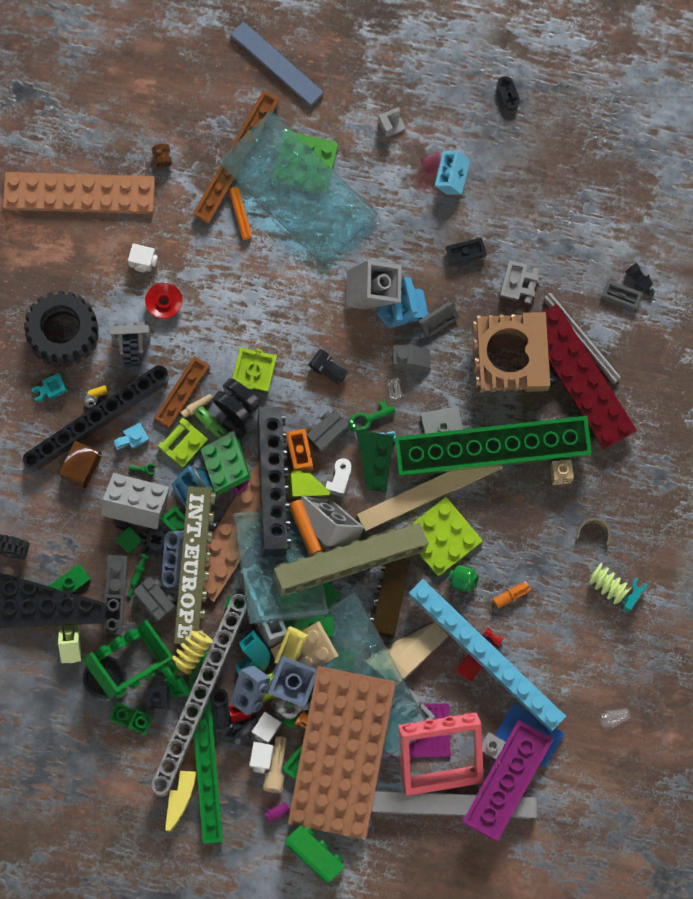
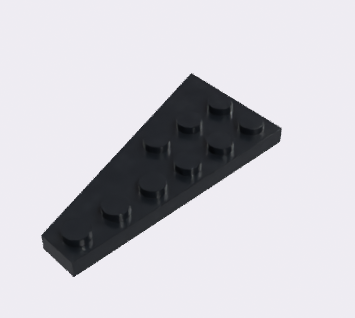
(36, 605)

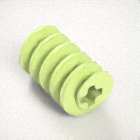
(608, 584)

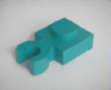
(52, 387)

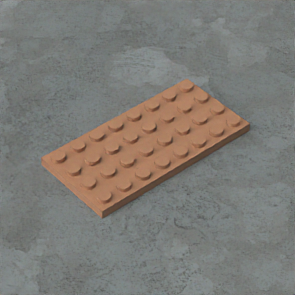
(342, 752)

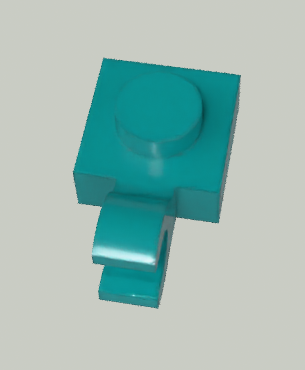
(630, 600)

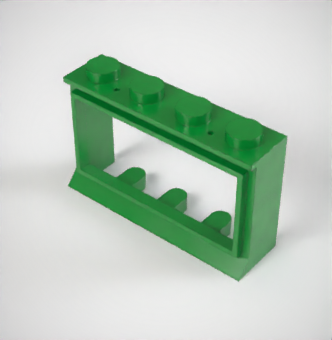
(151, 640)

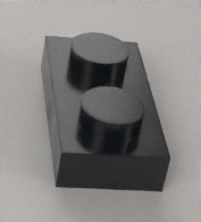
(466, 251)

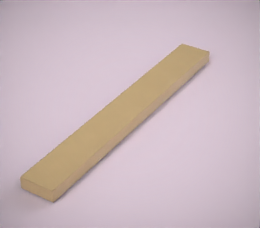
(420, 496)

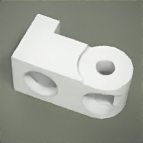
(342, 474)

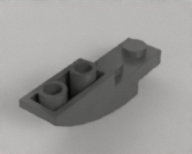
(115, 593)

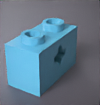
(452, 172)

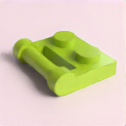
(187, 448)

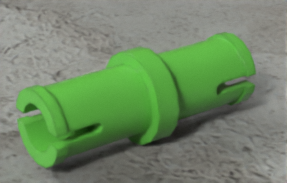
(210, 423)

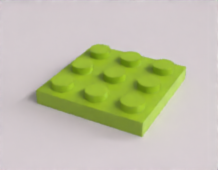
(448, 537)

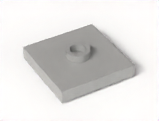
(442, 420)

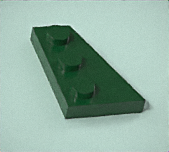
(375, 457)

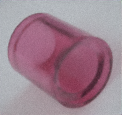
(431, 162)

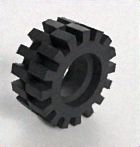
(13, 547)

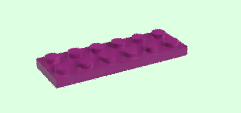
(507, 781)

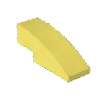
(180, 799)

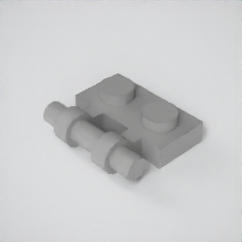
(514, 279)

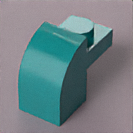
(256, 652)

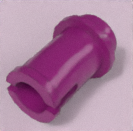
(277, 812)

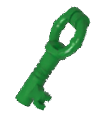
(372, 417)

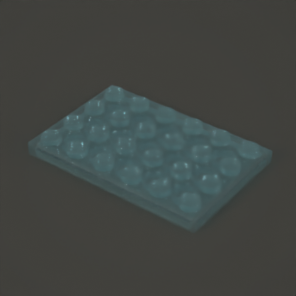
(261, 592)

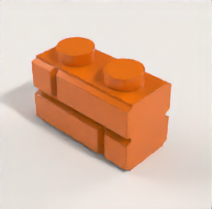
(299, 450)

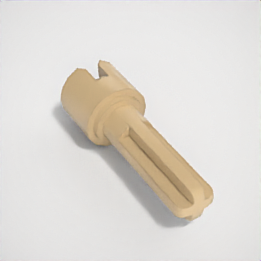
(274, 778)

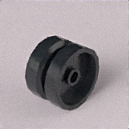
(236, 401)
(115, 671)

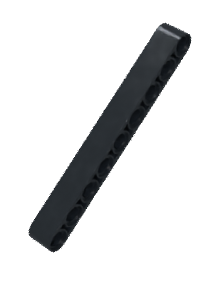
(90, 426)

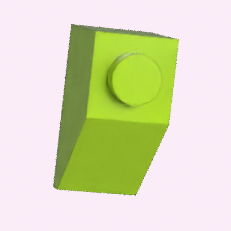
(304, 484)

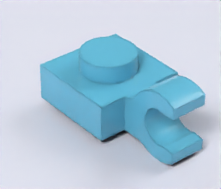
(133, 436)

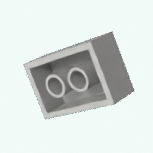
(135, 501)

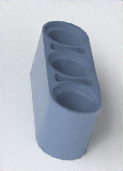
(172, 558)

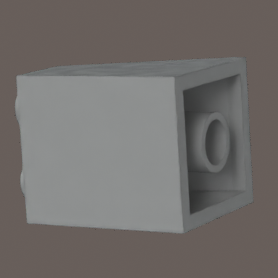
(373, 285)

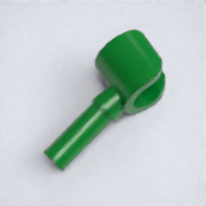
(143, 469)

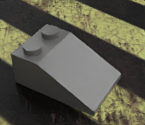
(331, 522)

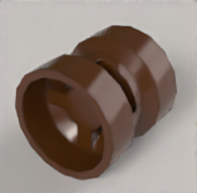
(162, 156)

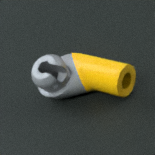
(93, 395)

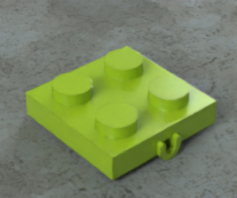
(254, 369)

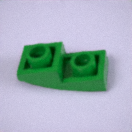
(130, 718)

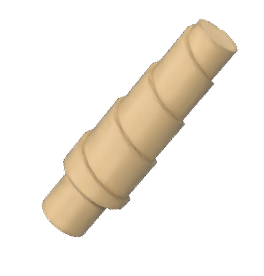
(190, 409)

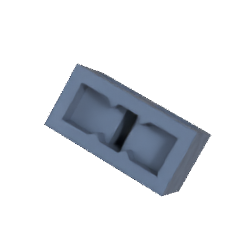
(250, 690)

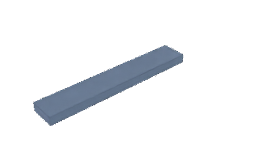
(277, 64)

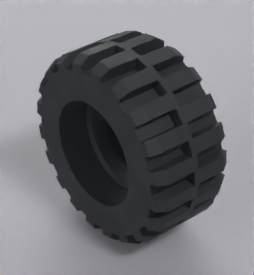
(61, 305)

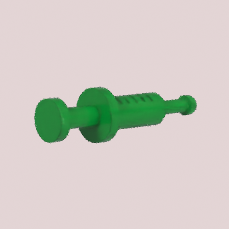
(137, 574)

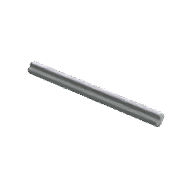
(595, 354)

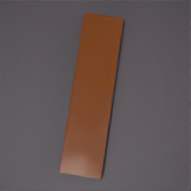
(181, 392)

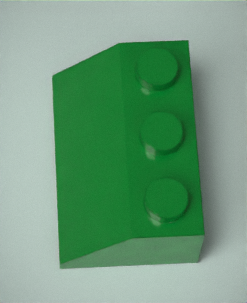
(315, 854)

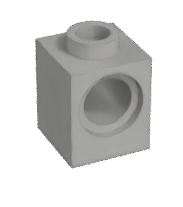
(492, 746)

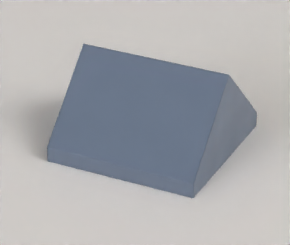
(292, 681)

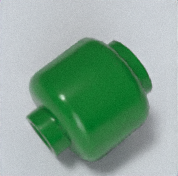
(463, 578)

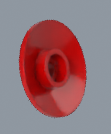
(161, 292)

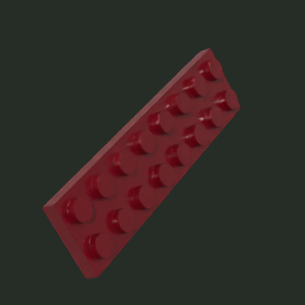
(585, 382)

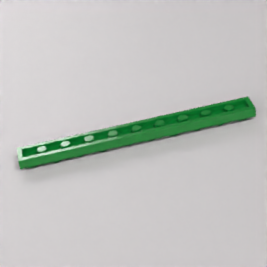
(206, 765)

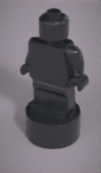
(643, 283)

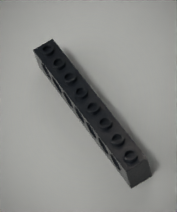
(271, 544)

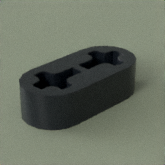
(512, 92)

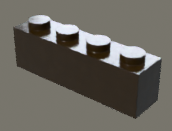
(390, 597)

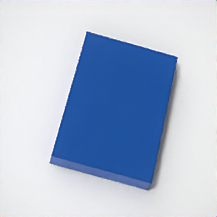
(517, 713)

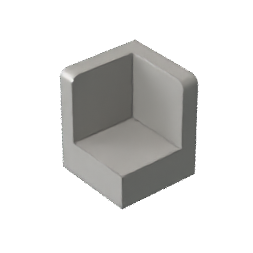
(391, 122)

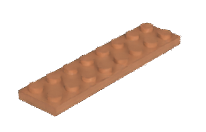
(79, 193)
(224, 547)

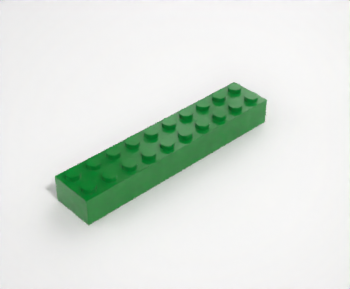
(493, 446)

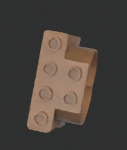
(530, 328)

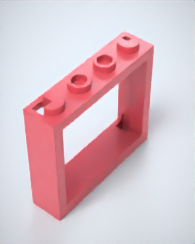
(444, 779)

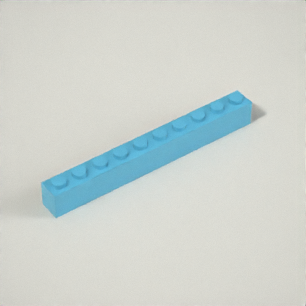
(486, 655)

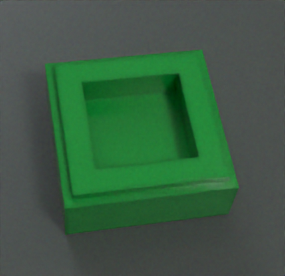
(128, 540)

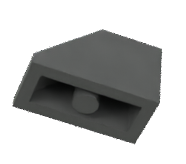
(410, 358)

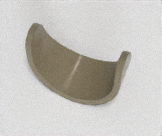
(602, 523)

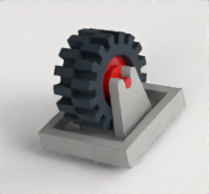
(130, 341)

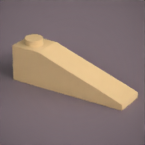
(415, 648)

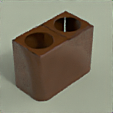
(80, 464)

